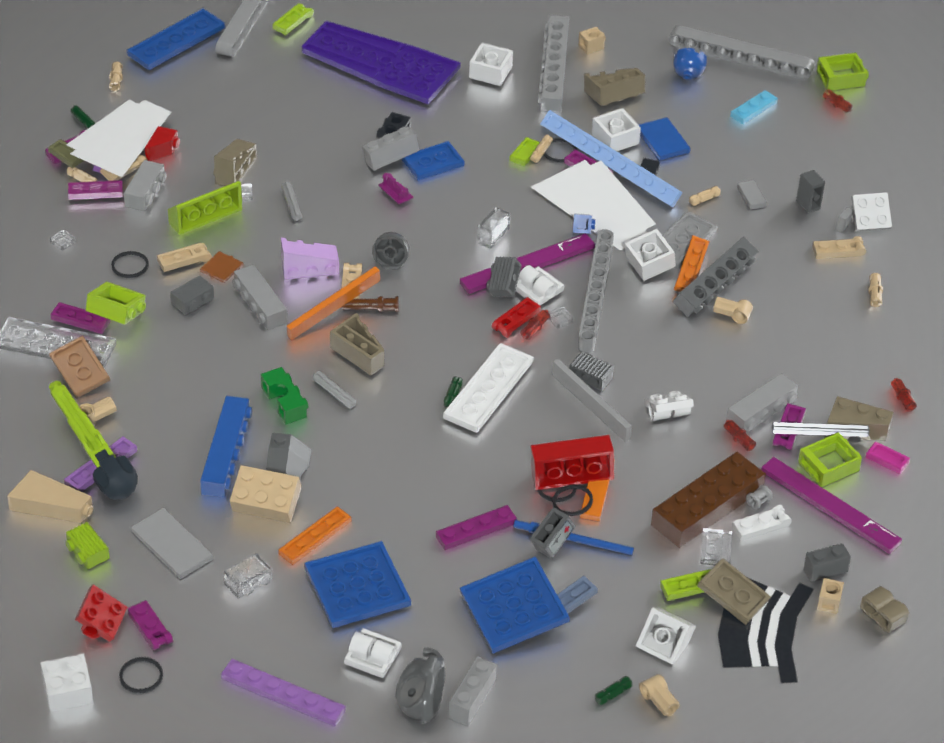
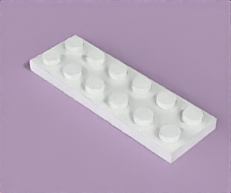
(488, 387)

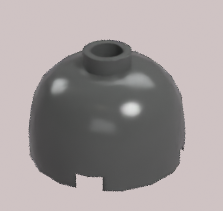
(390, 250)

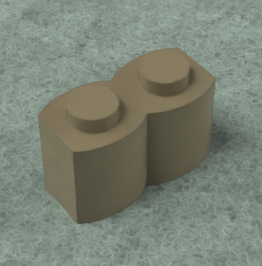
(884, 609)

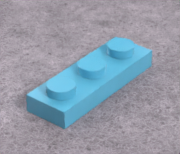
(754, 107)

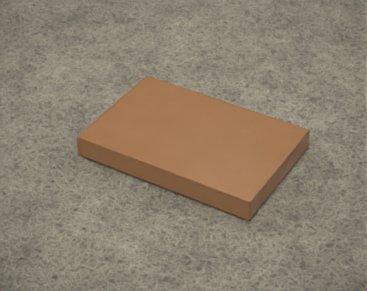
(79, 367)

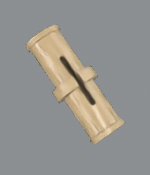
(115, 76)
(875, 290)

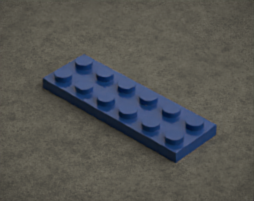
(175, 39)

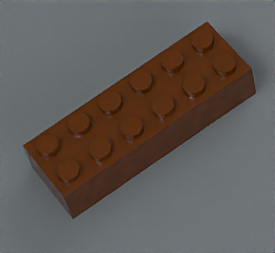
(707, 499)

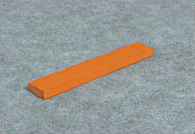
(333, 303)

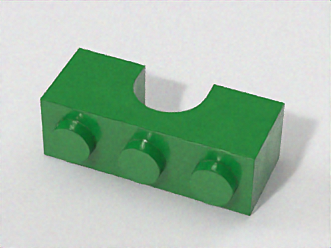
(291, 404)

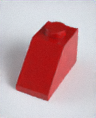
(162, 143)

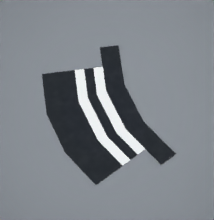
(767, 636)

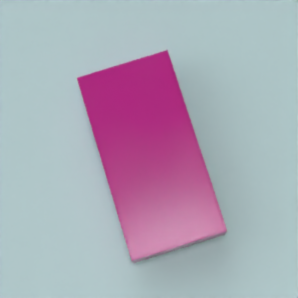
(887, 457)

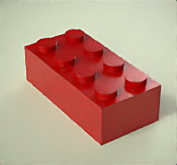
(572, 462)

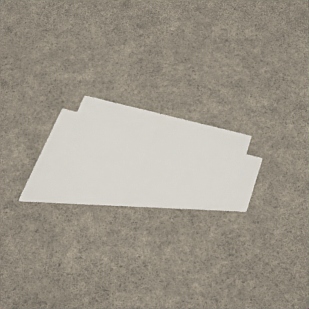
(119, 136)
(600, 194)

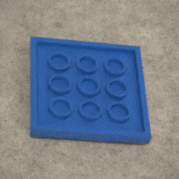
(357, 584)
(514, 605)

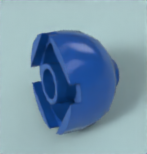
(689, 63)

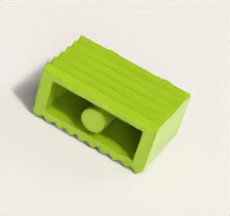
(87, 545)

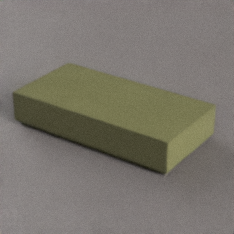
(62, 152)

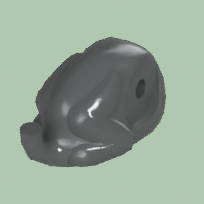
(422, 686)

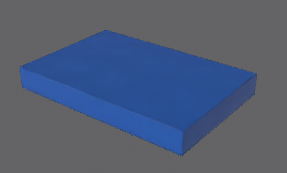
(663, 139)
(433, 160)

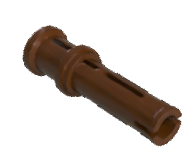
(380, 304)

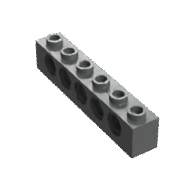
(715, 277)

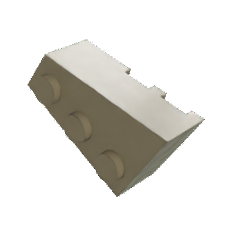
(614, 86)
(234, 162)
(357, 345)
(856, 413)

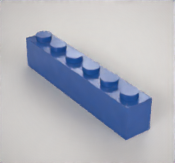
(225, 447)

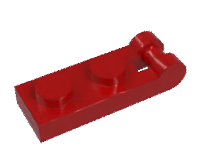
(516, 317)

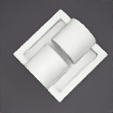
(871, 211)
(538, 285)
(665, 406)
(372, 652)

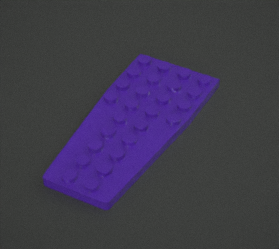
(382, 61)

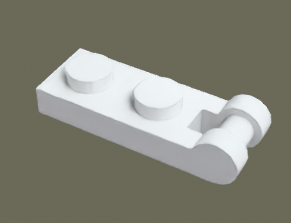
(761, 523)

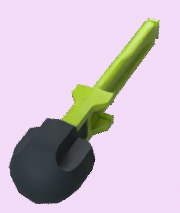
(113, 474)

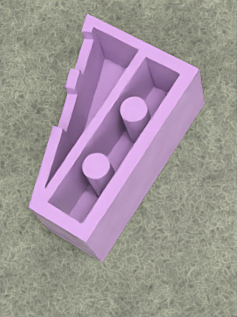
(308, 260)

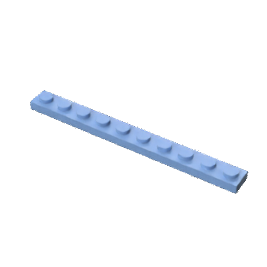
(611, 158)

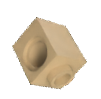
(591, 40)
(830, 596)

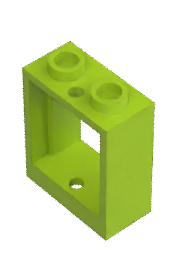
(828, 64)
(115, 303)
(817, 470)

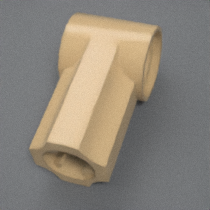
(738, 310)
(99, 409)
(656, 690)

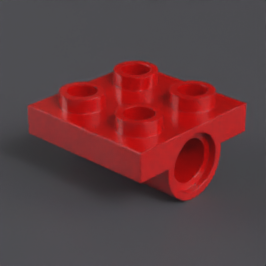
(100, 614)

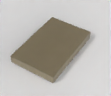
(734, 591)

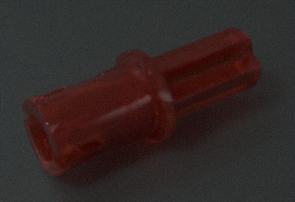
(838, 101)
(535, 324)
(903, 394)
(739, 435)

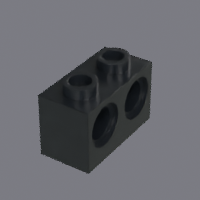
(393, 123)

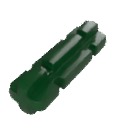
(82, 116)
(453, 390)
(613, 690)

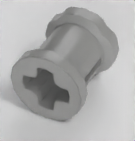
(759, 497)

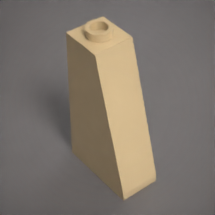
(49, 498)

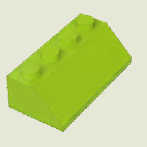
(206, 208)

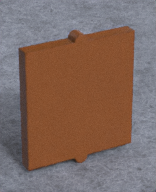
(221, 267)

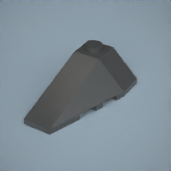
(288, 455)

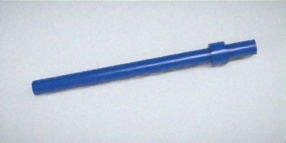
(531, 527)

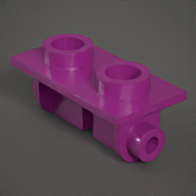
(394, 189)

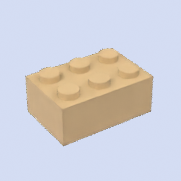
(265, 494)

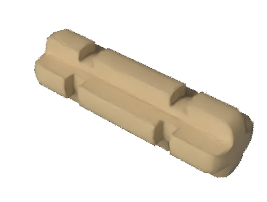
(541, 148)
(80, 175)
(704, 195)

